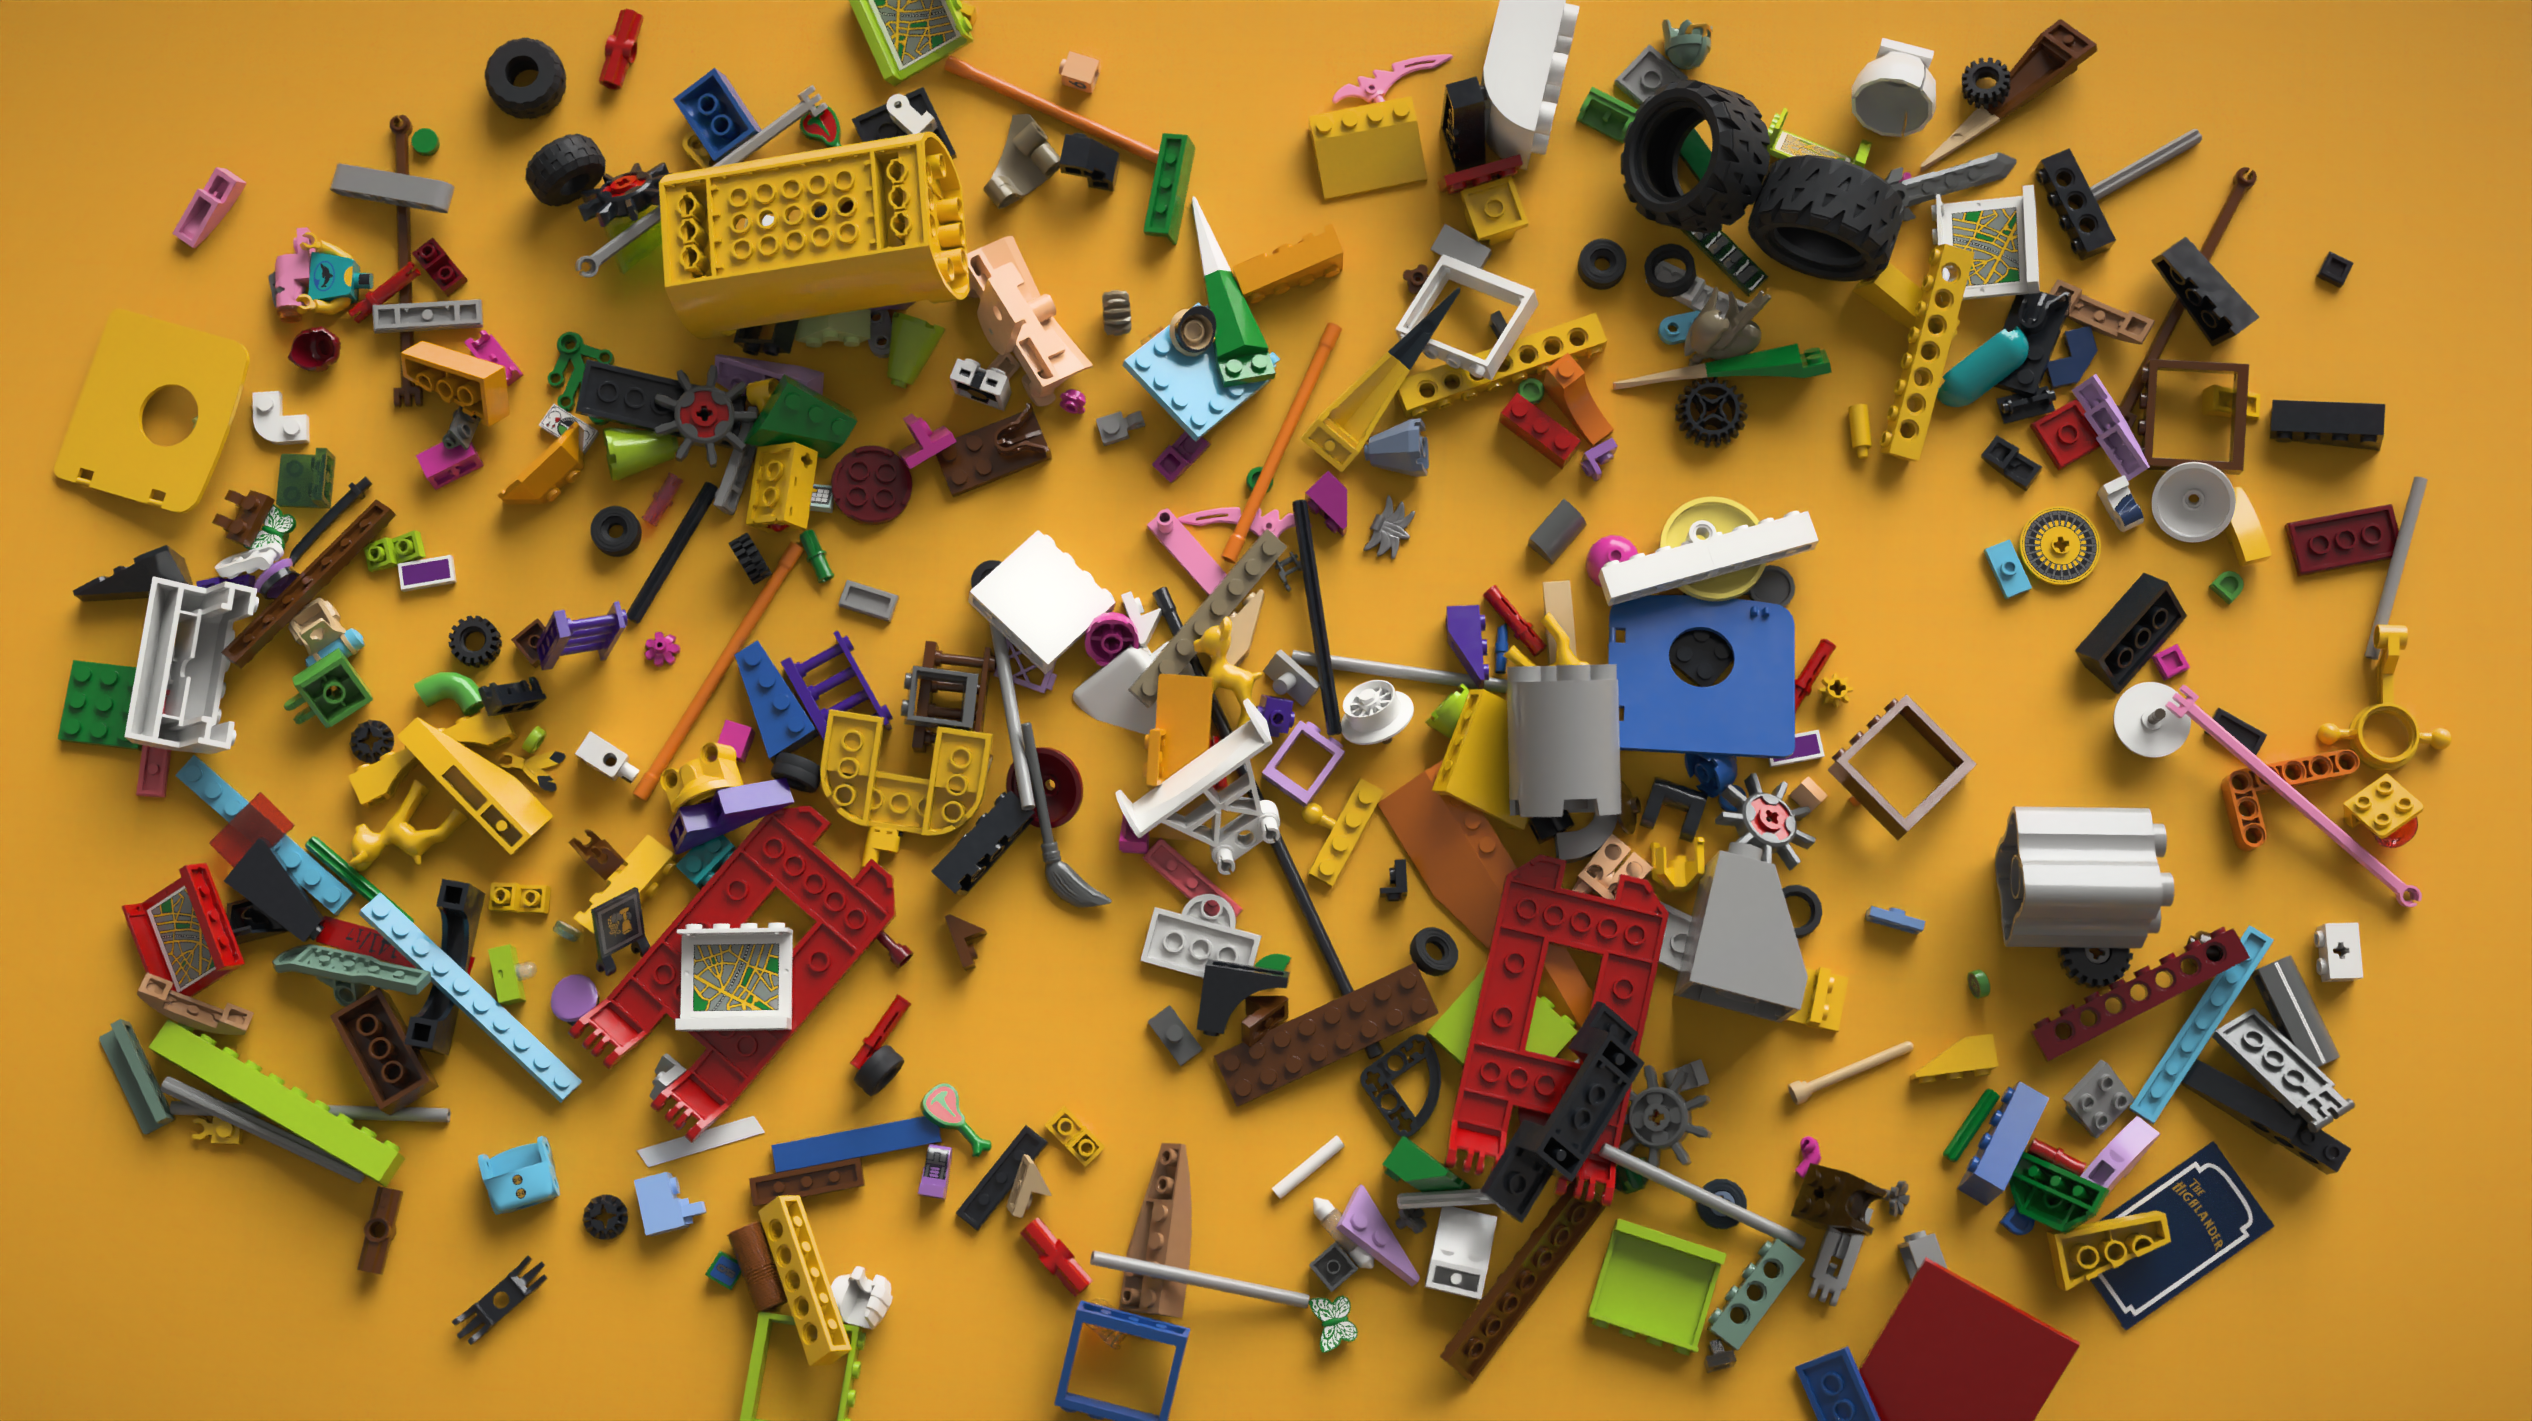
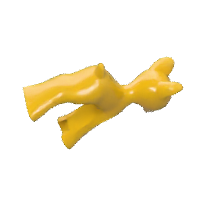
(1216, 644)
(1564, 654)
(369, 845)

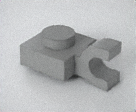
(1115, 428)

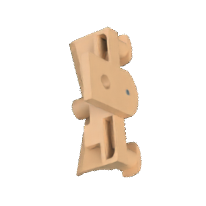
(1021, 319)

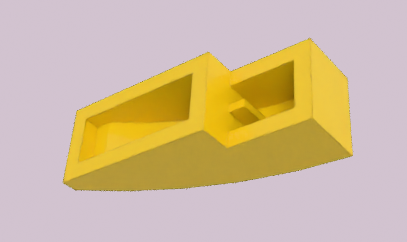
(2247, 532)

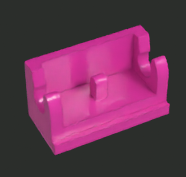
(490, 350)
(446, 465)

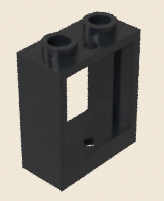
(780, 343)

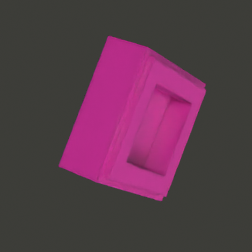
(2170, 662)

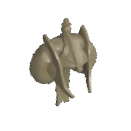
(1724, 337)

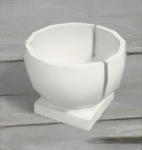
(1895, 86)

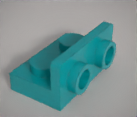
(705, 860)

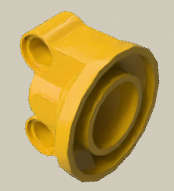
(701, 777)

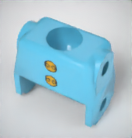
(520, 1176)

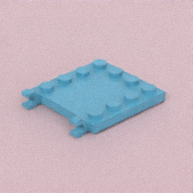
(1187, 384)

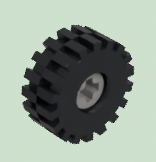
(2095, 972)

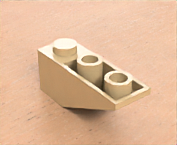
(1244, 628)

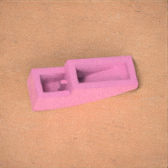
(209, 206)

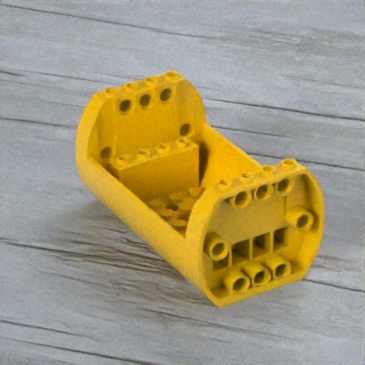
(890, 249)

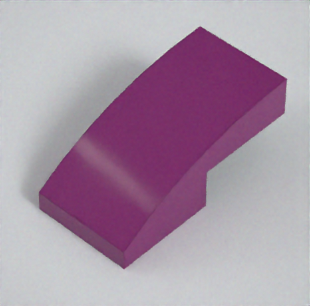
(1180, 456)

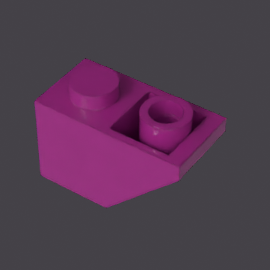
(1329, 500)

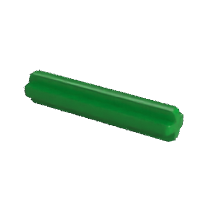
(1971, 1125)

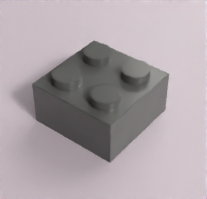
(1333, 1267)

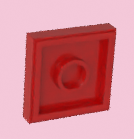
(2066, 434)

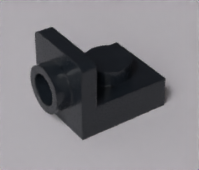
(1399, 877)

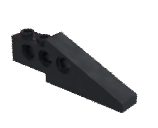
(2266, 1117)

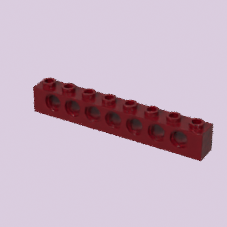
(2231, 953)

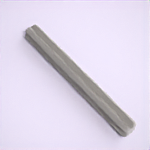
(2146, 164)

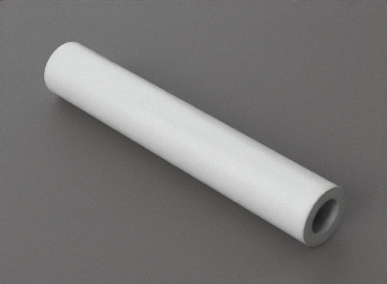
(1308, 1167)

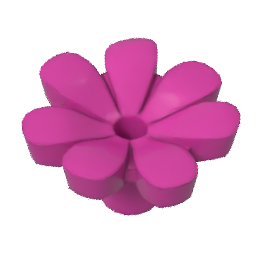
(662, 653)

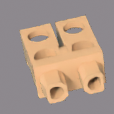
(1599, 872)

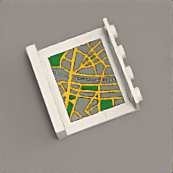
(2003, 242)
(736, 978)

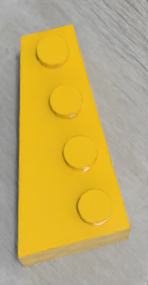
(643, 870)
(2104, 1245)

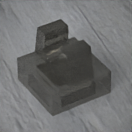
(1718, 1357)

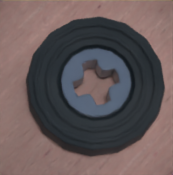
(1729, 1191)

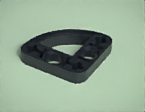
(1388, 1075)

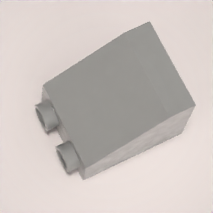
(1742, 940)

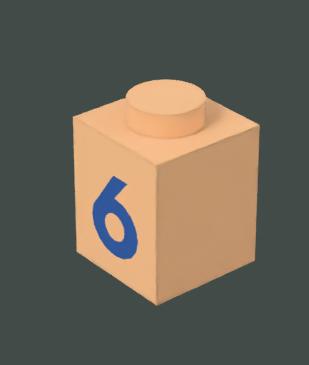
(1079, 72)

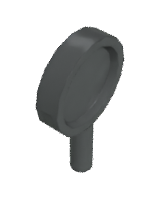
(1773, 587)

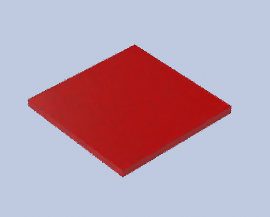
(1962, 1355)

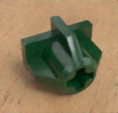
(1629, 1181)

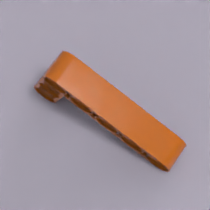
(2252, 786)

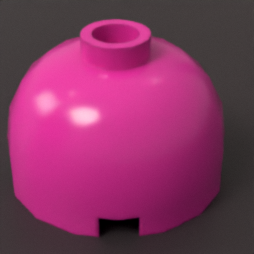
(1607, 550)
(1109, 636)

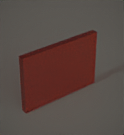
(255, 820)

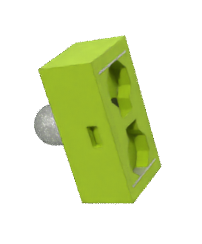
(509, 974)

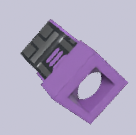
(936, 1172)

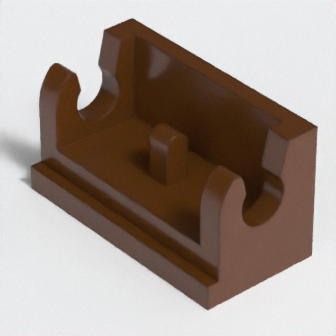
(598, 854)

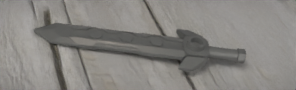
(1949, 180)

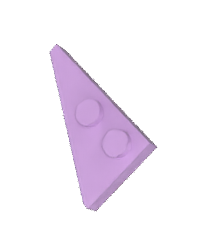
(1369, 1230)

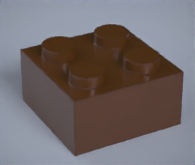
(527, 641)

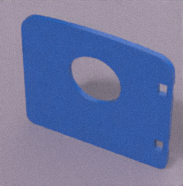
(1738, 717)

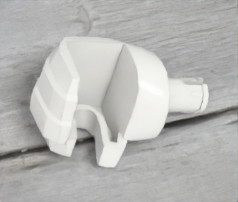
(860, 1299)

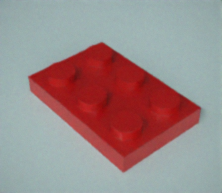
(1479, 175)

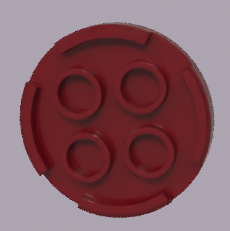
(871, 485)

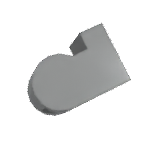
(1696, 1075)

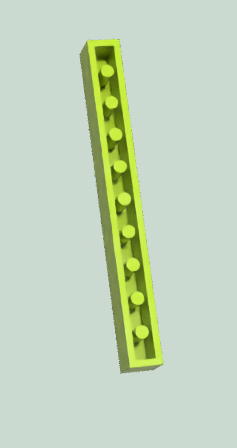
(278, 1103)

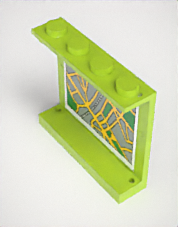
(911, 33)
(1785, 144)

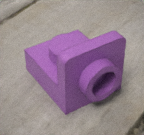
(1601, 453)

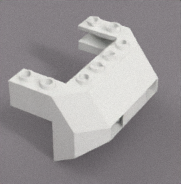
(190, 669)

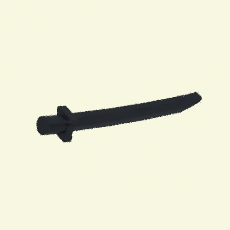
(356, 491)

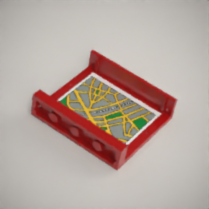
(185, 932)

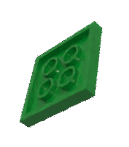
(98, 705)

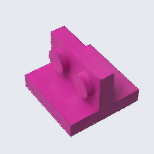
(927, 442)

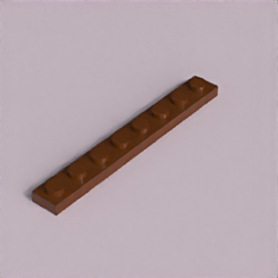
(308, 584)

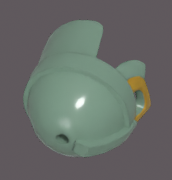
(1688, 44)

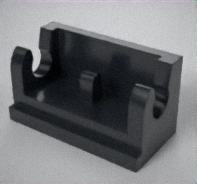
(511, 697)

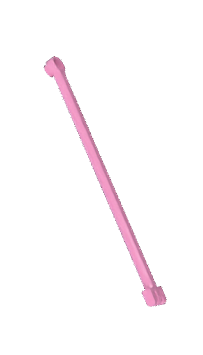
(2188, 707)

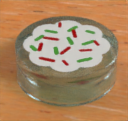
(567, 931)

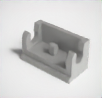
(1461, 247)

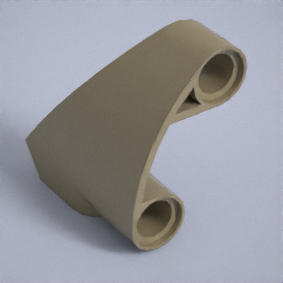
(1023, 164)

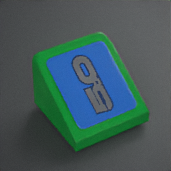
(724, 1270)

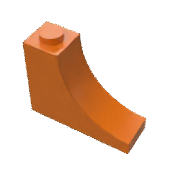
(1568, 390)

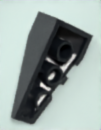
(136, 580)

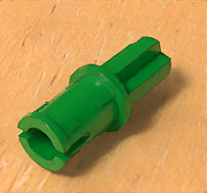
(816, 556)

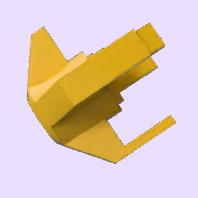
(1680, 873)

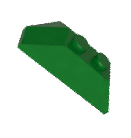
(2054, 1194)

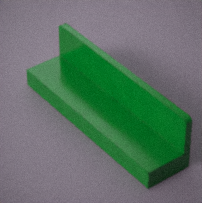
(1170, 186)

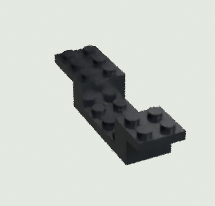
(1577, 1120)

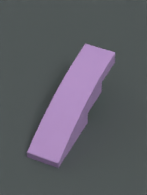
(2111, 428)

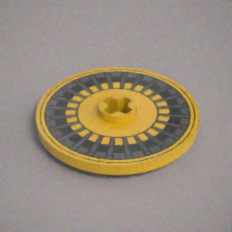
(2072, 529)

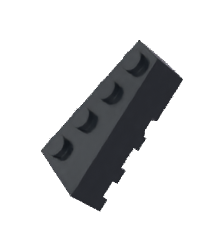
(984, 844)

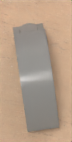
(1585, 842)

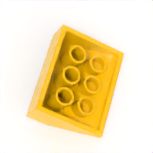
(1367, 148)

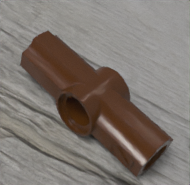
(376, 1249)

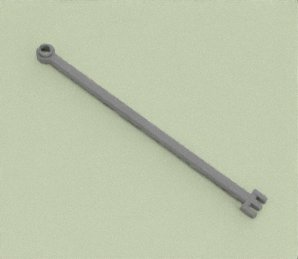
(737, 156)

